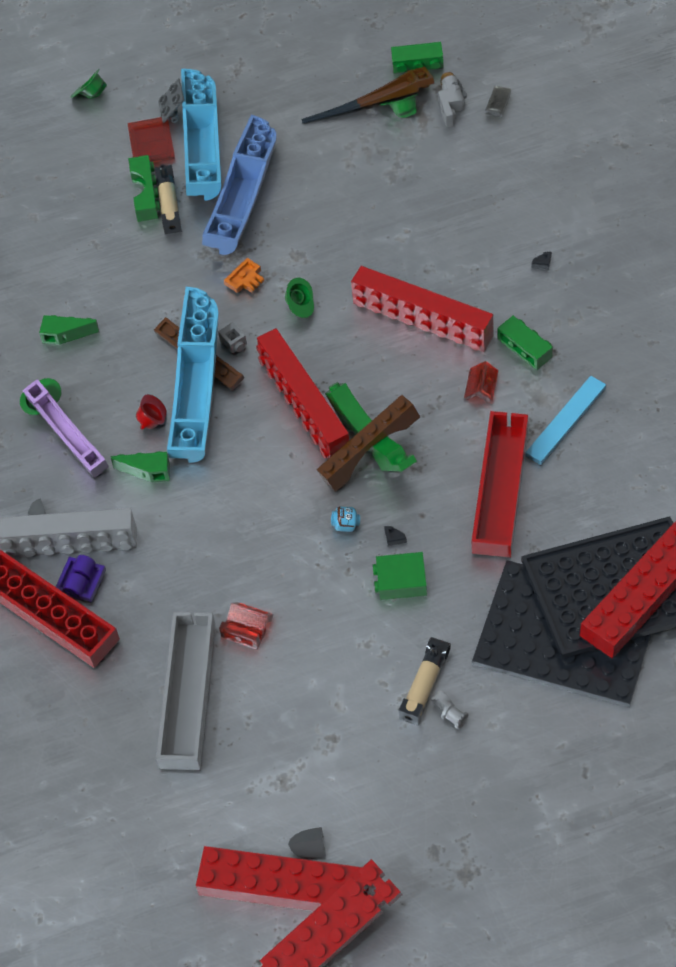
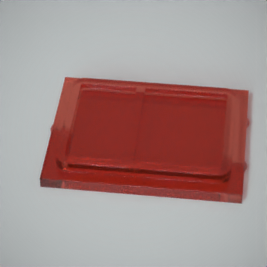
(152, 139)

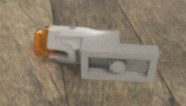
(451, 97)

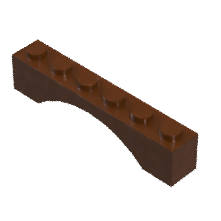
(394, 418)

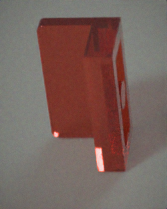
(481, 382)
(248, 618)
(240, 635)

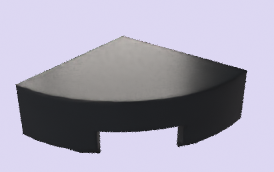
(542, 261)
(394, 536)

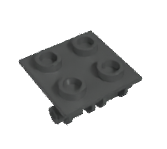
(170, 102)

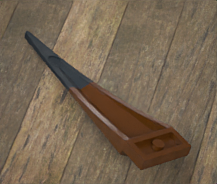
(400, 87)

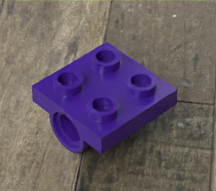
(81, 578)

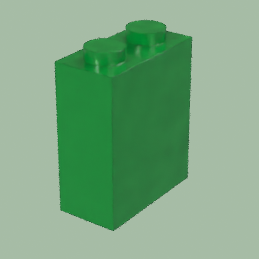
(400, 576)

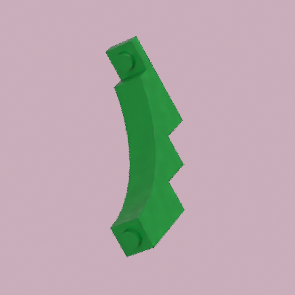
(386, 452)

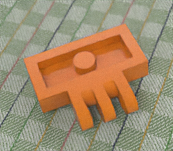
(245, 277)

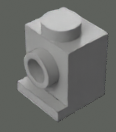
(232, 338)

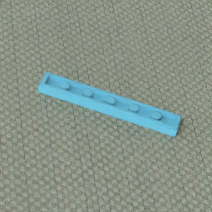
(565, 420)

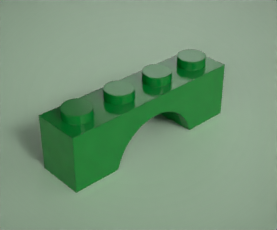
(145, 203)

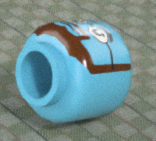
(345, 519)

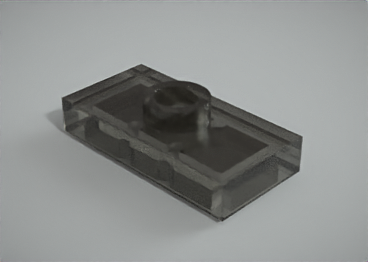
(498, 101)

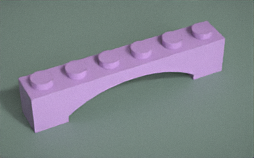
(65, 429)

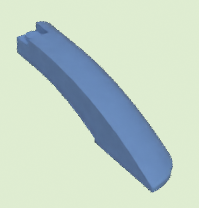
(241, 186)

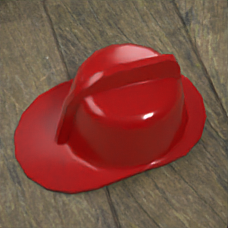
(151, 412)

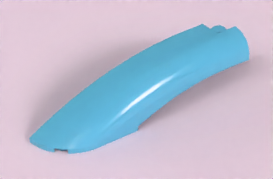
(200, 135)
(194, 376)

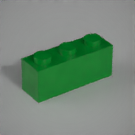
(417, 56)
(525, 342)

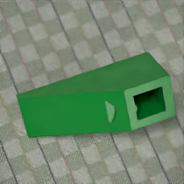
(65, 329)
(146, 466)

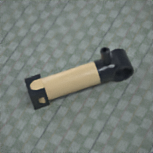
(168, 199)
(412, 707)

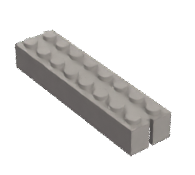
(68, 532)
(186, 691)

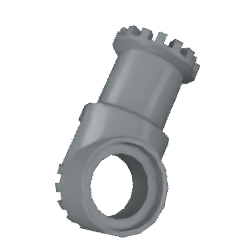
(449, 711)

